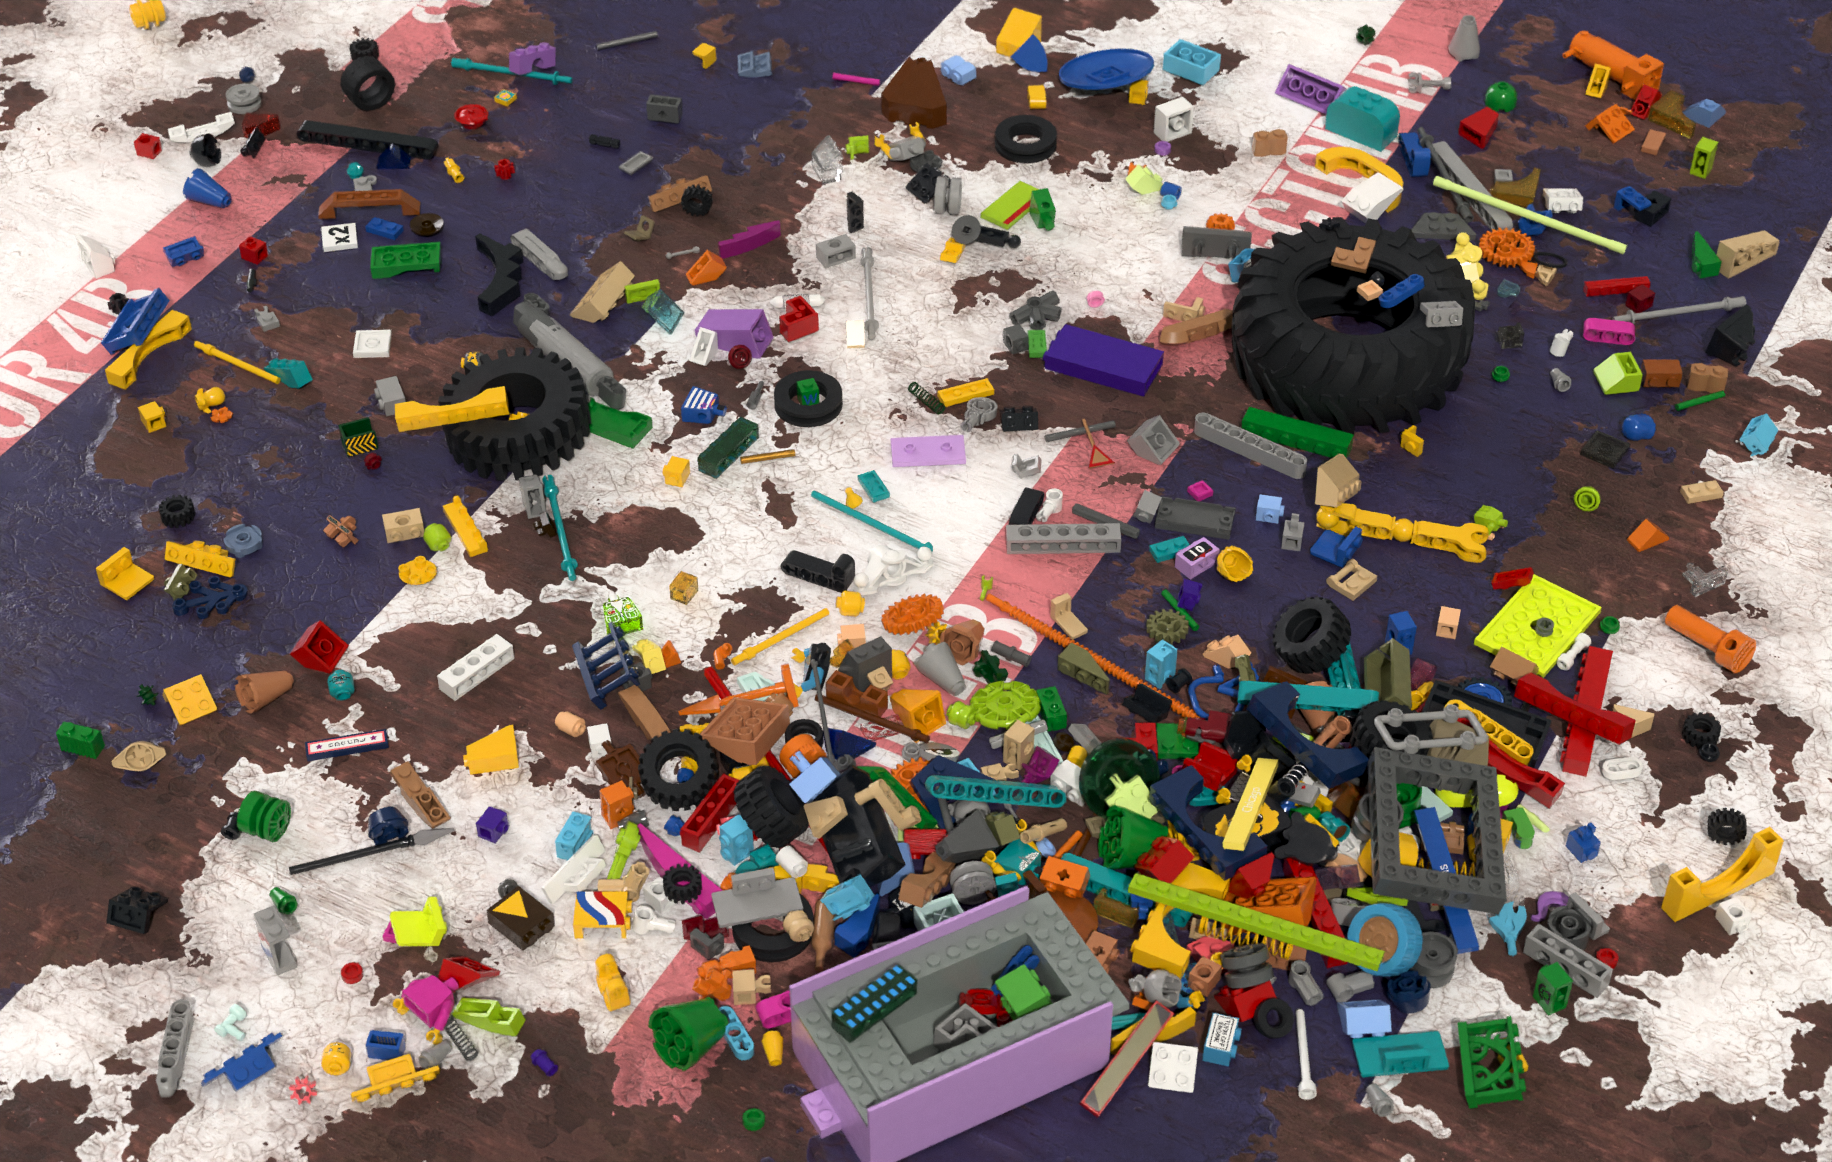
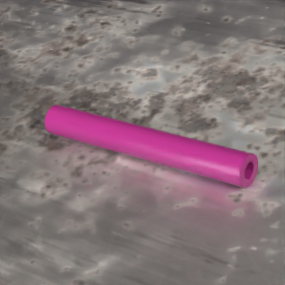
(857, 79)

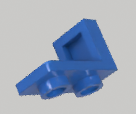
(1629, 196)

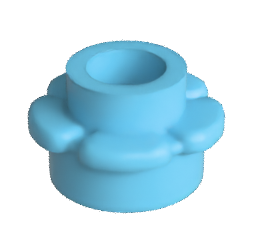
(1169, 202)

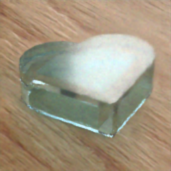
(1508, 289)

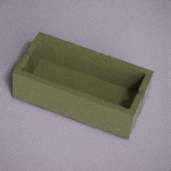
(1388, 675)

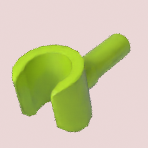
(985, 585)

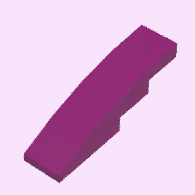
(749, 240)

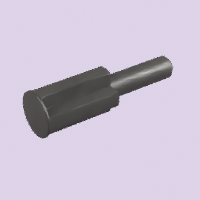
(755, 396)

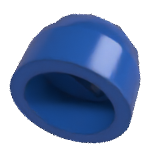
(684, 775)

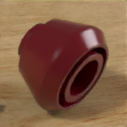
(740, 356)

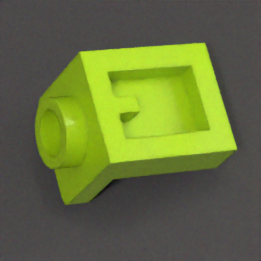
(857, 145)

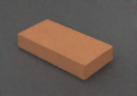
(1653, 142)

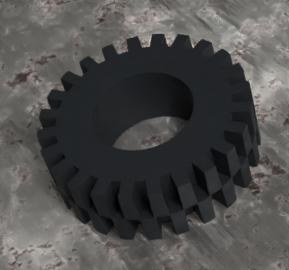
(527, 441)

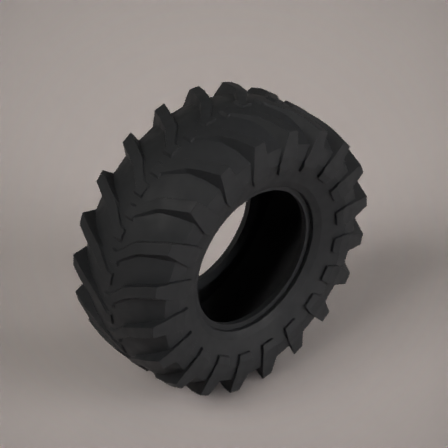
(1341, 374)

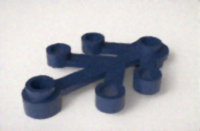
(233, 593)

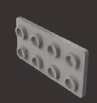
(756, 898)

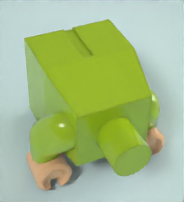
(1491, 519)

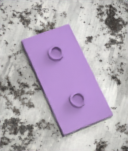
(928, 451)

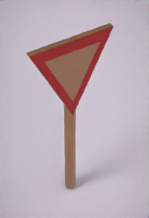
(1098, 458)

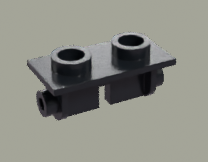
(253, 143)

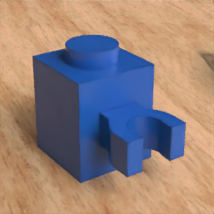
(1583, 843)

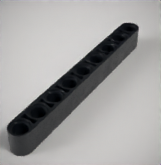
(365, 139)

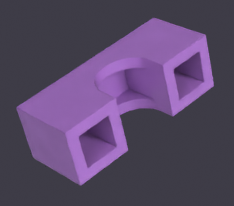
(540, 56)

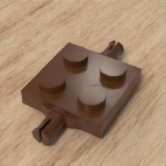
(620, 765)

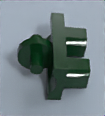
(989, 668)

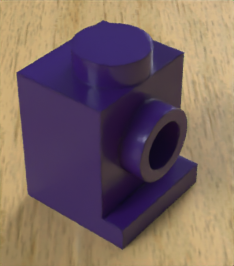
(1189, 594)

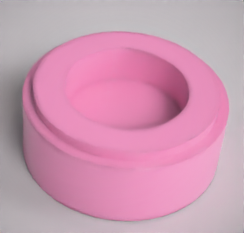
(1095, 299)

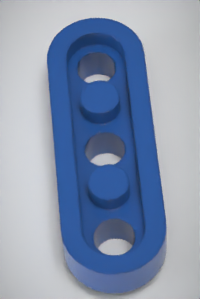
(1401, 291)

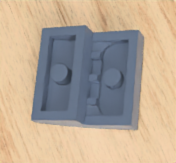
(754, 66)

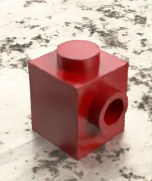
(253, 250)

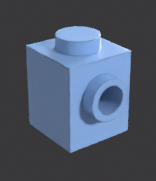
(1269, 509)

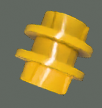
(146, 13)

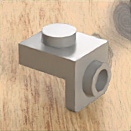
(1026, 467)

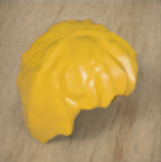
(1234, 564)

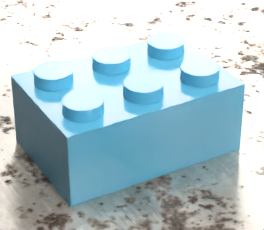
(1191, 62)

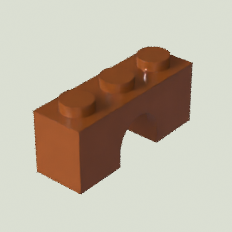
(841, 688)

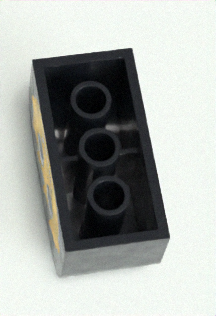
(1269, 824)

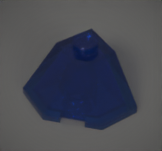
(847, 743)

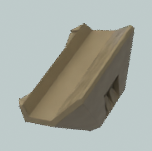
(1444, 730)

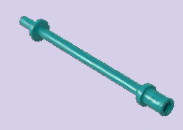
(468, 65)
(551, 491)

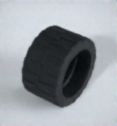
(357, 73)

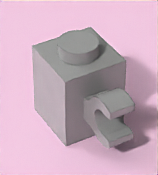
(1293, 534)

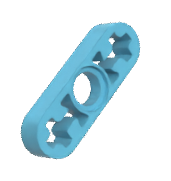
(734, 1041)

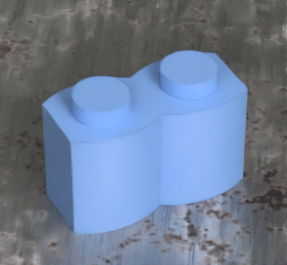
(958, 70)

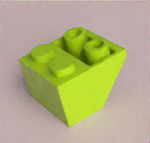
(1619, 374)

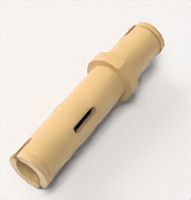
(1039, 832)

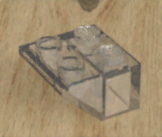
(827, 161)

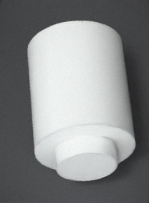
(792, 861)

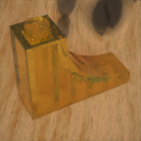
(1668, 114)
(1517, 192)

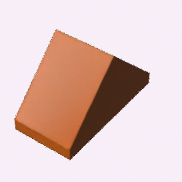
(1647, 536)

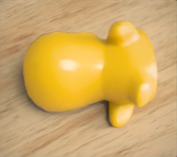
(211, 397)

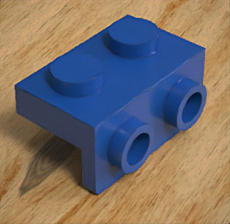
(1531, 227)
(183, 251)

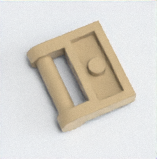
(1355, 584)

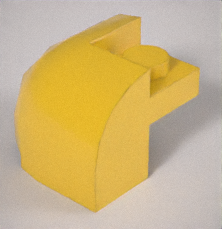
(1408, 853)

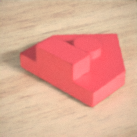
(1207, 947)

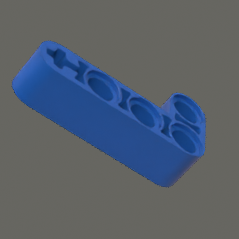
(1415, 157)

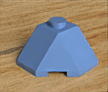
(1705, 112)

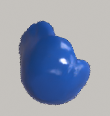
(1638, 427)

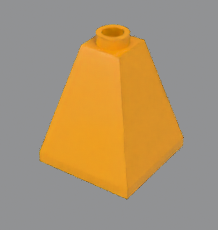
(919, 709)

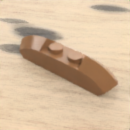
(1196, 328)

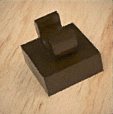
(546, 525)

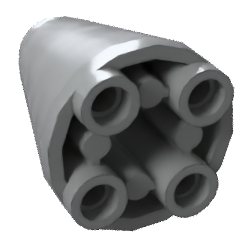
(1465, 40)
(941, 668)

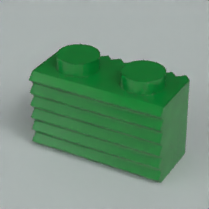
(80, 740)

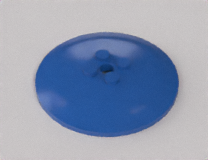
(1106, 69)

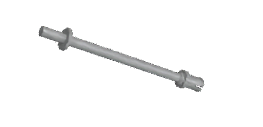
(867, 262)
(1727, 304)

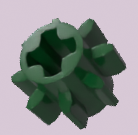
(1365, 34)

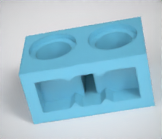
(736, 840)

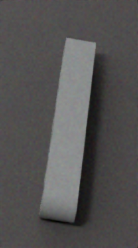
(1250, 445)

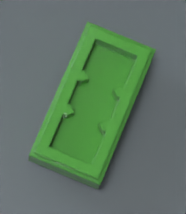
(1036, 343)

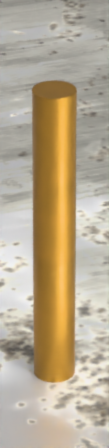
(767, 456)

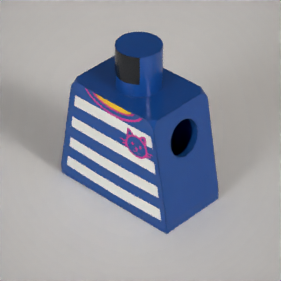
(701, 406)

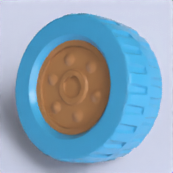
(1390, 930)

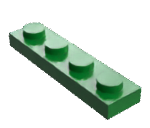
(905, 798)

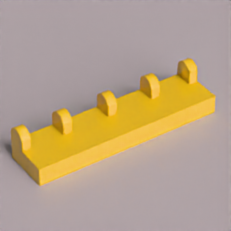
(465, 527)

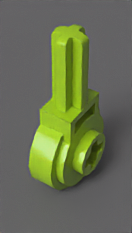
(626, 840)

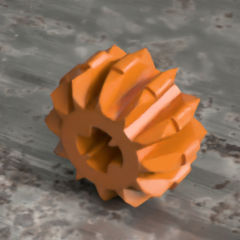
(1220, 221)

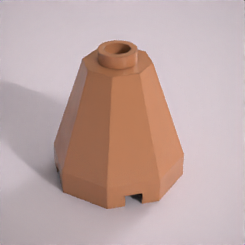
(964, 640)

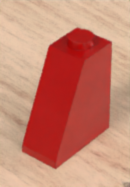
(1479, 126)

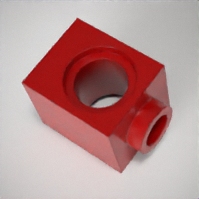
(147, 146)

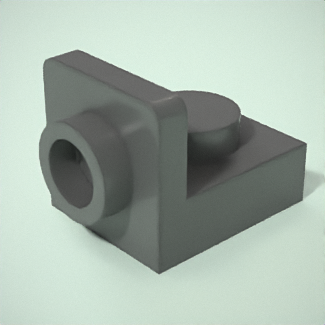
(705, 945)

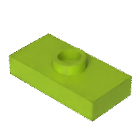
(641, 291)

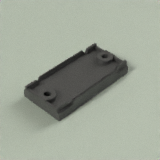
(1195, 517)

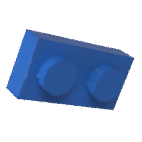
(384, 228)

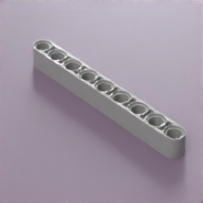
(1461, 175)

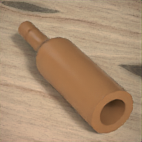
(823, 933)

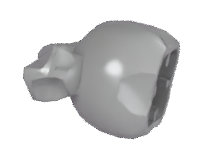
(963, 808)
(1158, 986)

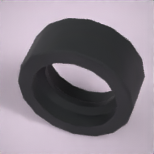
(804, 726)

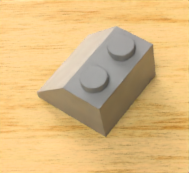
(1153, 440)

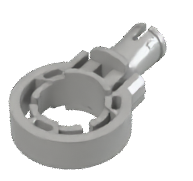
(975, 415)

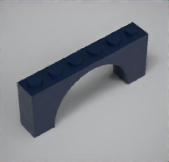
(1327, 764)
(1172, 798)

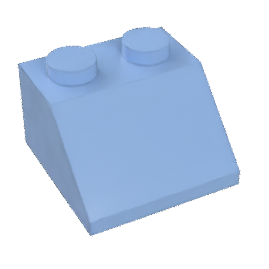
(1365, 1017)

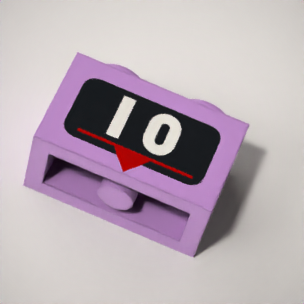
(1196, 558)

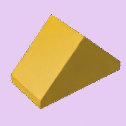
(1598, 81)

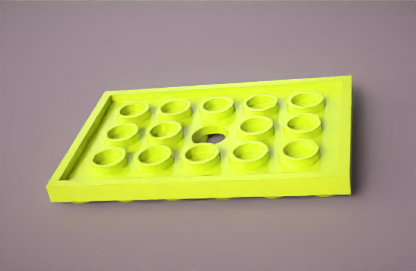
(1536, 601)

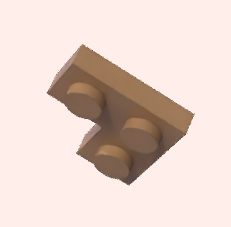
(1355, 260)

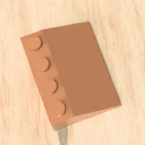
(747, 729)

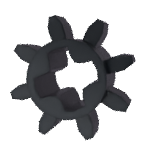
(117, 302)

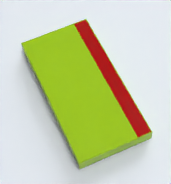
(1010, 206)

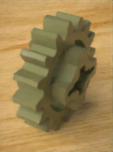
(1167, 626)

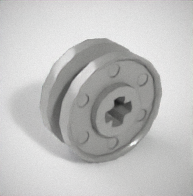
(243, 98)
(971, 881)

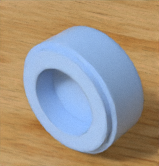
(1046, 848)

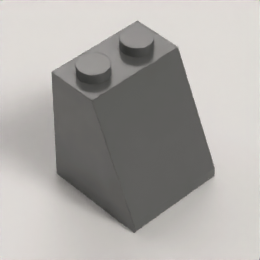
(866, 659)

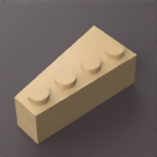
(1745, 251)

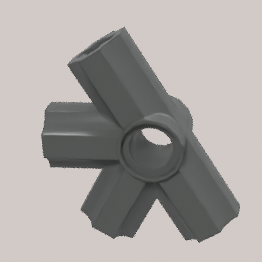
(1038, 310)

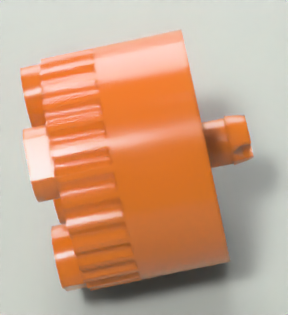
(809, 748)

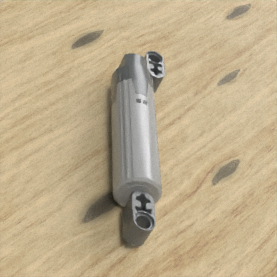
(547, 334)

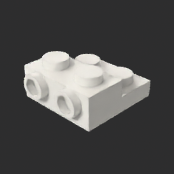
(1563, 199)

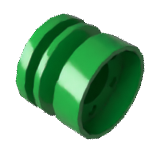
(1410, 798)
(264, 816)

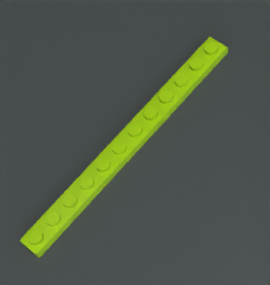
(1256, 922)

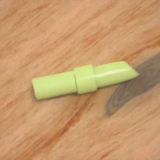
(1534, 819)

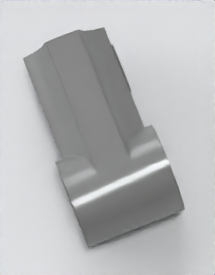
(1304, 983)
(1346, 986)

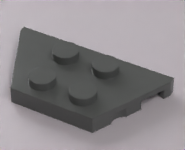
(1441, 226)

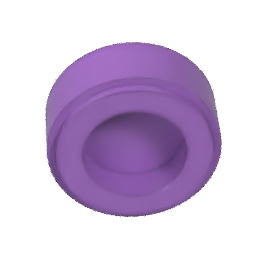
(1162, 148)

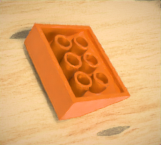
(1283, 898)

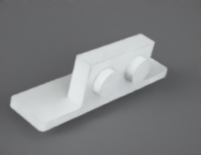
(577, 871)

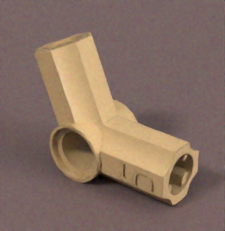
(631, 882)

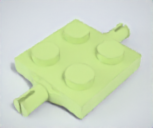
(1131, 795)

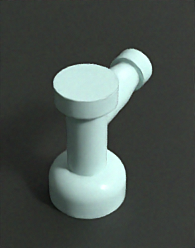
(236, 1013)

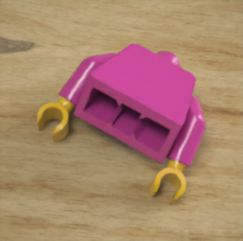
(430, 1002)

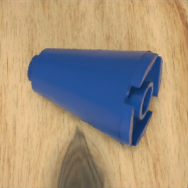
(206, 190)

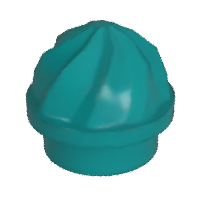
(355, 170)

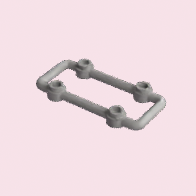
(1413, 744)

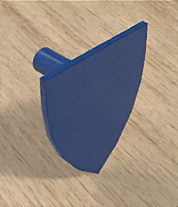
(1031, 55)

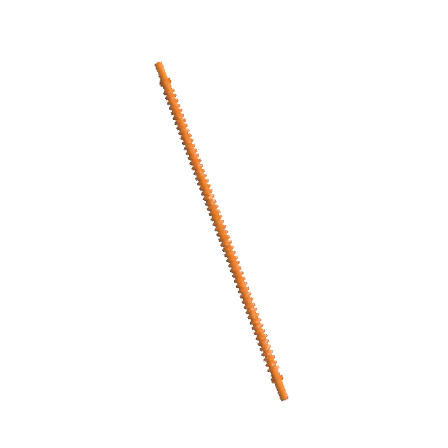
(1103, 663)

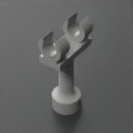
(1418, 82)

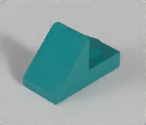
(1006, 884)

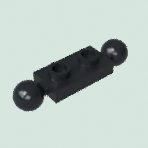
(997, 237)

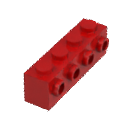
(703, 821)

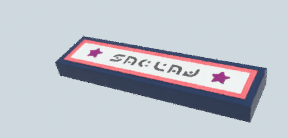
(346, 745)

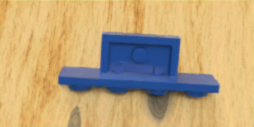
(247, 1067)

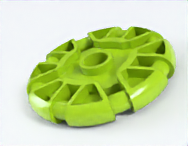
(1003, 708)

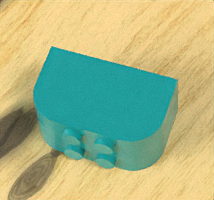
(1364, 118)

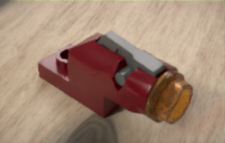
(1202, 730)

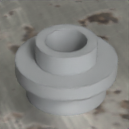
(910, 751)

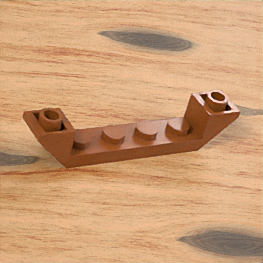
(344, 199)

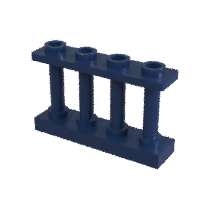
(588, 666)

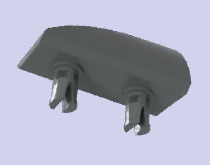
(1214, 242)

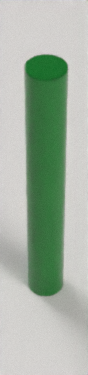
(1700, 400)
(1173, 602)

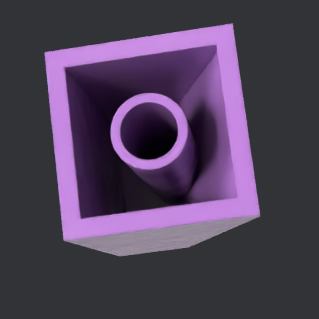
(739, 327)

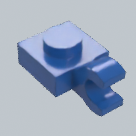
(1142, 905)

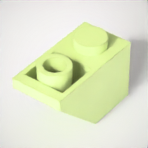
(1144, 180)

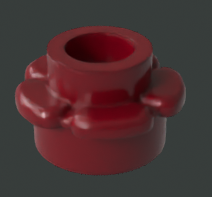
(372, 461)

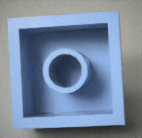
(813, 777)

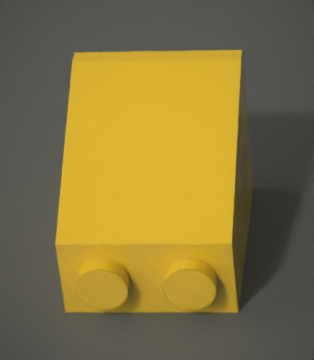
(1017, 30)

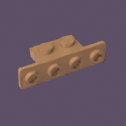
(672, 194)

